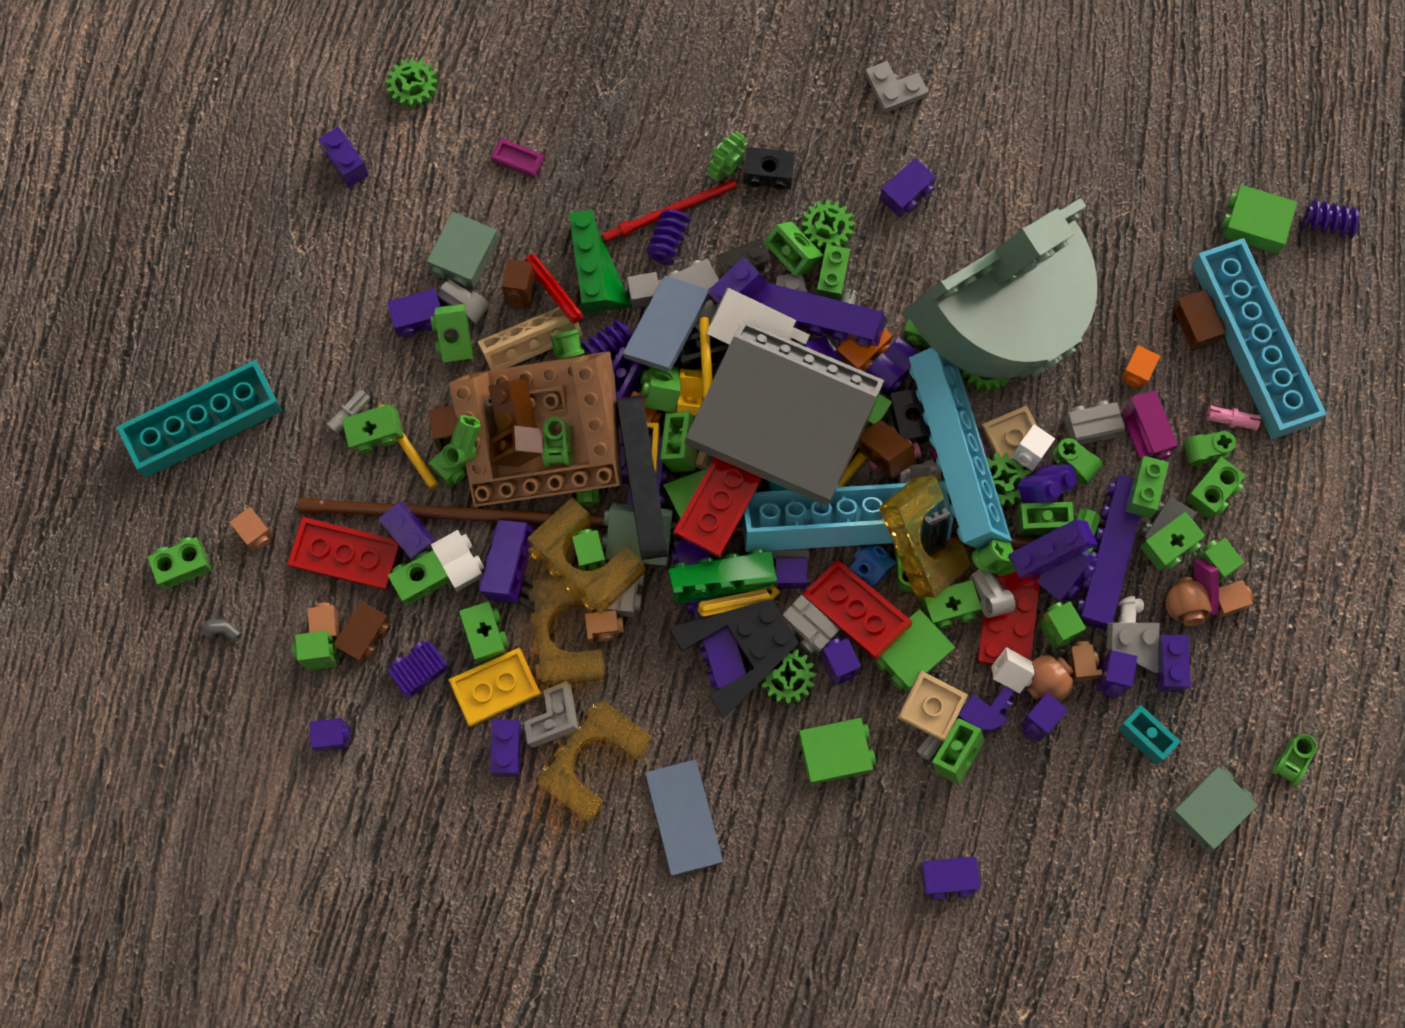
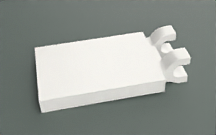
(738, 307)

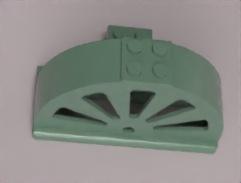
(1015, 303)

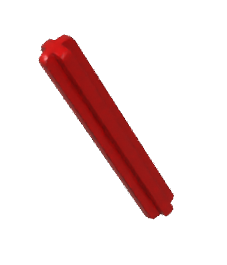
(554, 290)

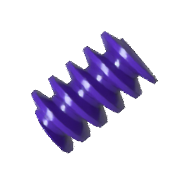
(1332, 217)
(665, 236)
(609, 341)

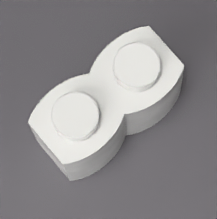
(457, 560)

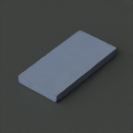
(666, 324)
(684, 817)

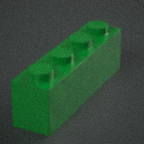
(596, 273)
(722, 577)

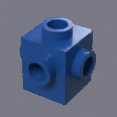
(872, 564)

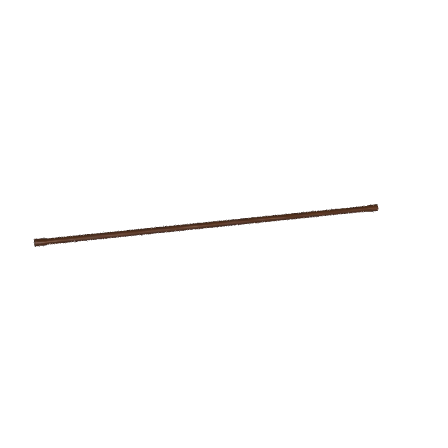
(320, 506)

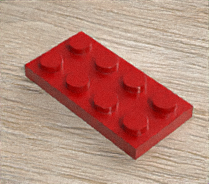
(717, 506)
(344, 553)
(857, 609)
(1012, 629)

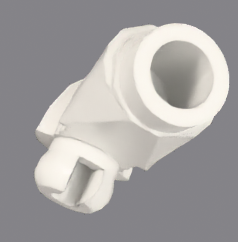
(1129, 607)

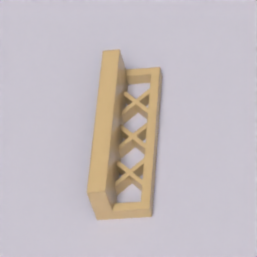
(528, 341)

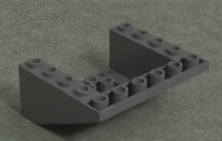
(784, 412)

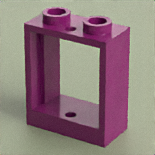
(1149, 427)

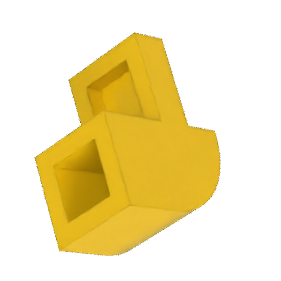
(691, 391)

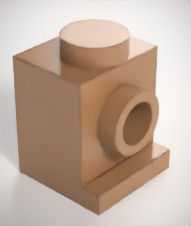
(603, 626)
(1083, 662)

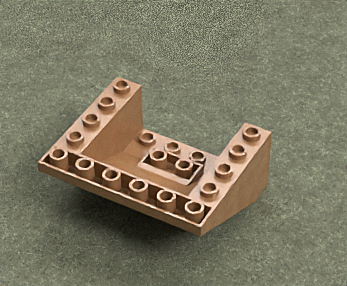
(567, 388)

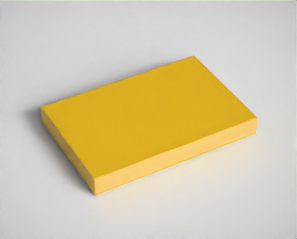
(494, 687)

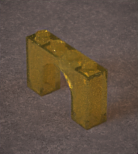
(903, 518)
(597, 587)
(555, 664)
(602, 724)

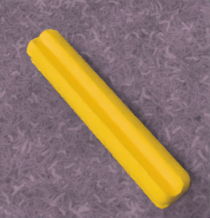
(731, 602)

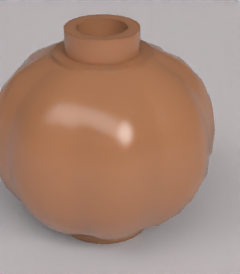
(1188, 601)
(1051, 677)

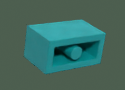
(1148, 735)

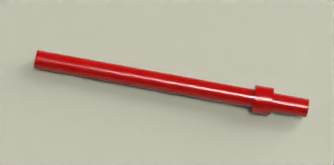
(626, 228)

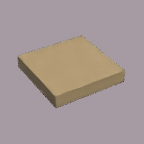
(1008, 431)
(932, 706)

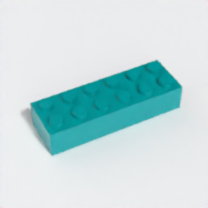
(199, 419)

